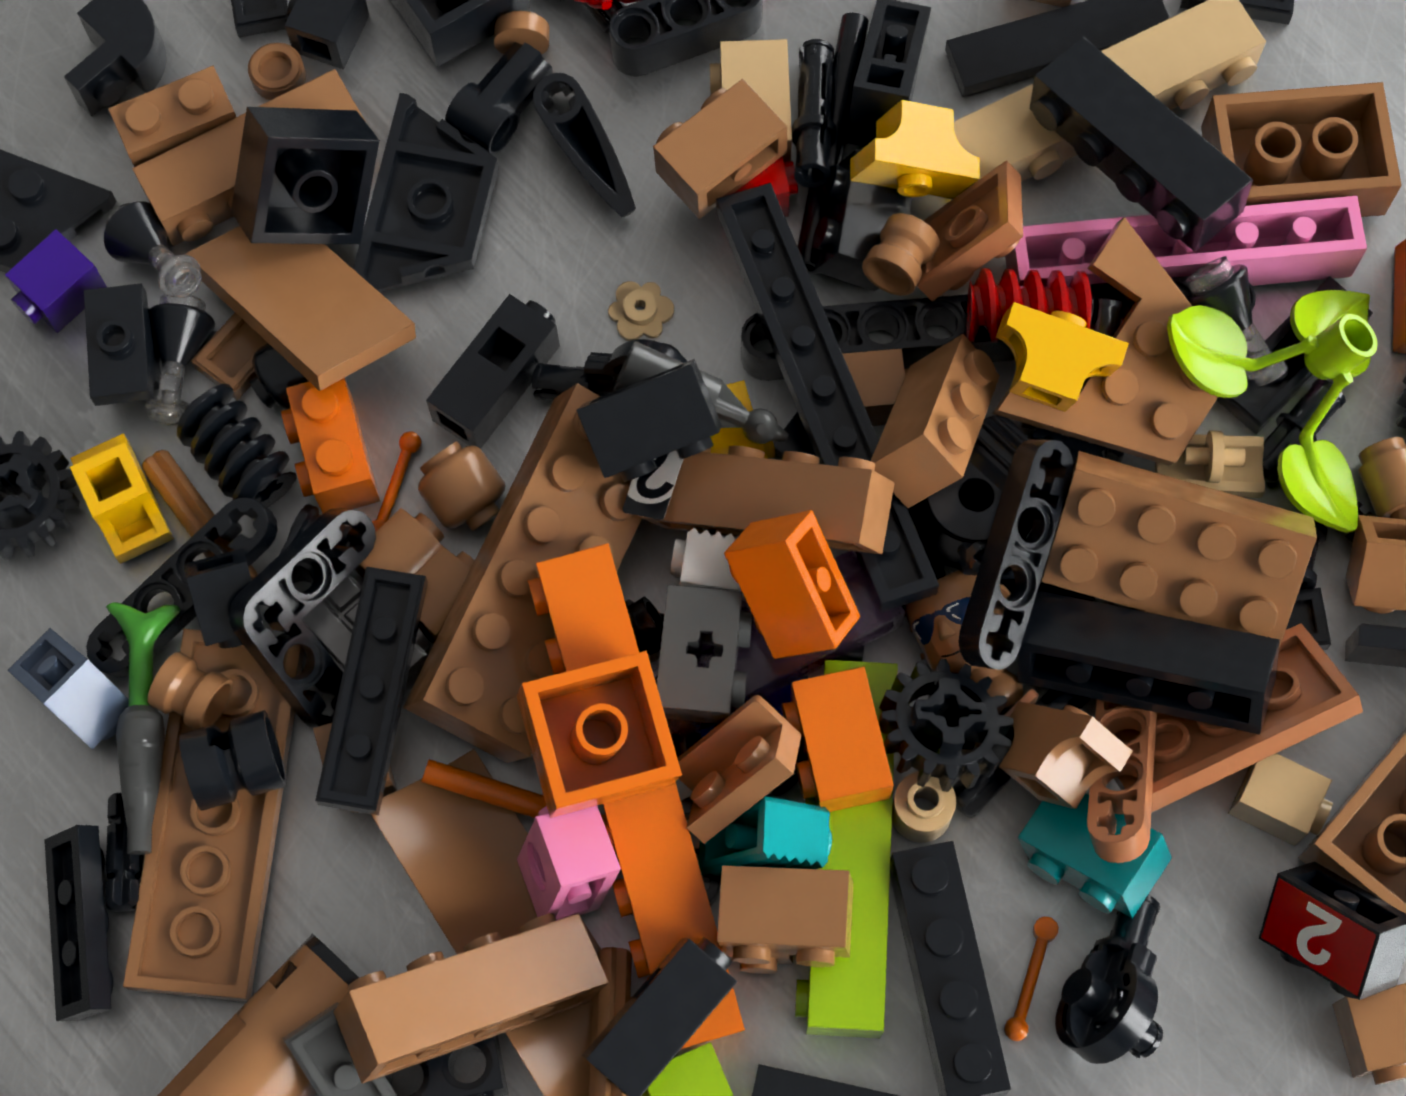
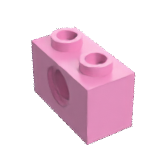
(568, 863)

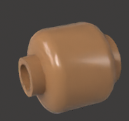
(461, 486)

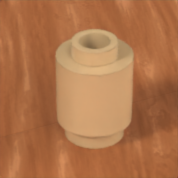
(920, 824)

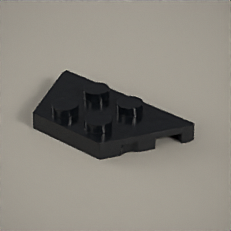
(38, 202)
(425, 202)

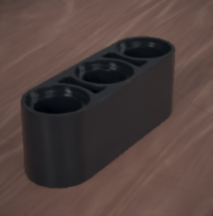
(673, 43)

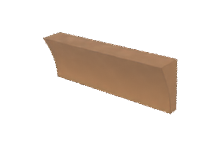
(470, 879)

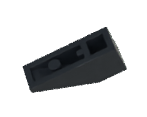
(886, 66)

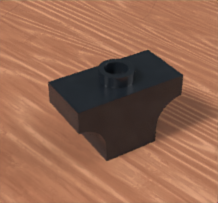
(120, 345)

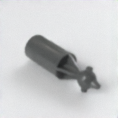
(757, 425)

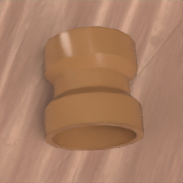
(903, 250)
(189, 691)

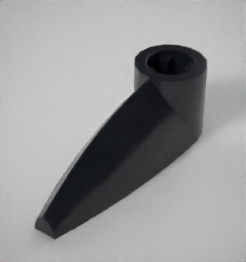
(584, 140)

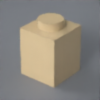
(1283, 799)

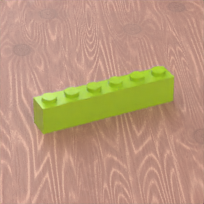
(851, 994)

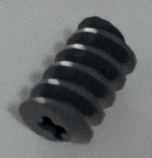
(231, 450)

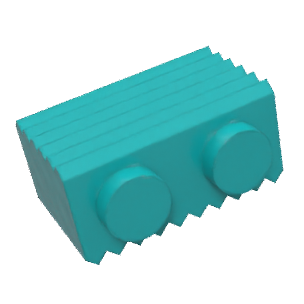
(771, 835)

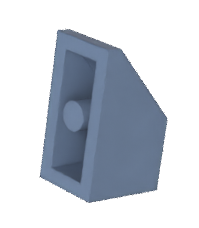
(71, 688)

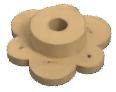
(635, 323)

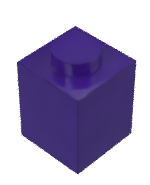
(53, 282)

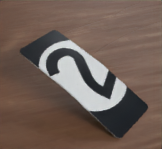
(652, 492)

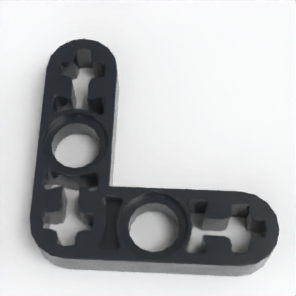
(289, 607)

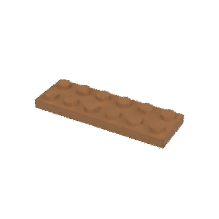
(209, 867)

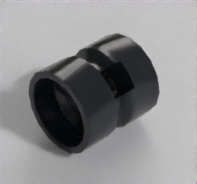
(232, 760)

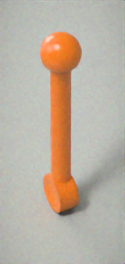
(409, 443)
(1044, 931)

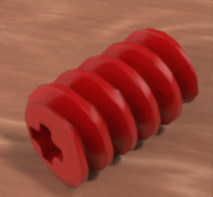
(990, 301)

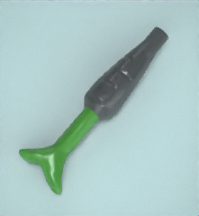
(140, 726)

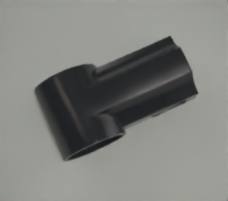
(492, 109)

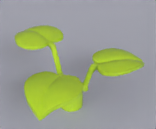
(1335, 346)

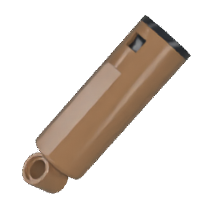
(249, 1049)

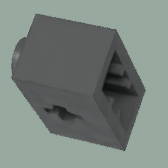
(693, 619)

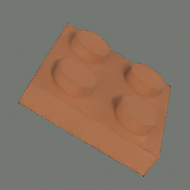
(973, 230)

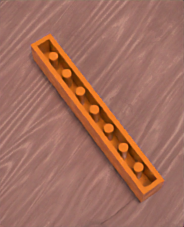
(648, 829)

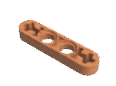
(1132, 802)

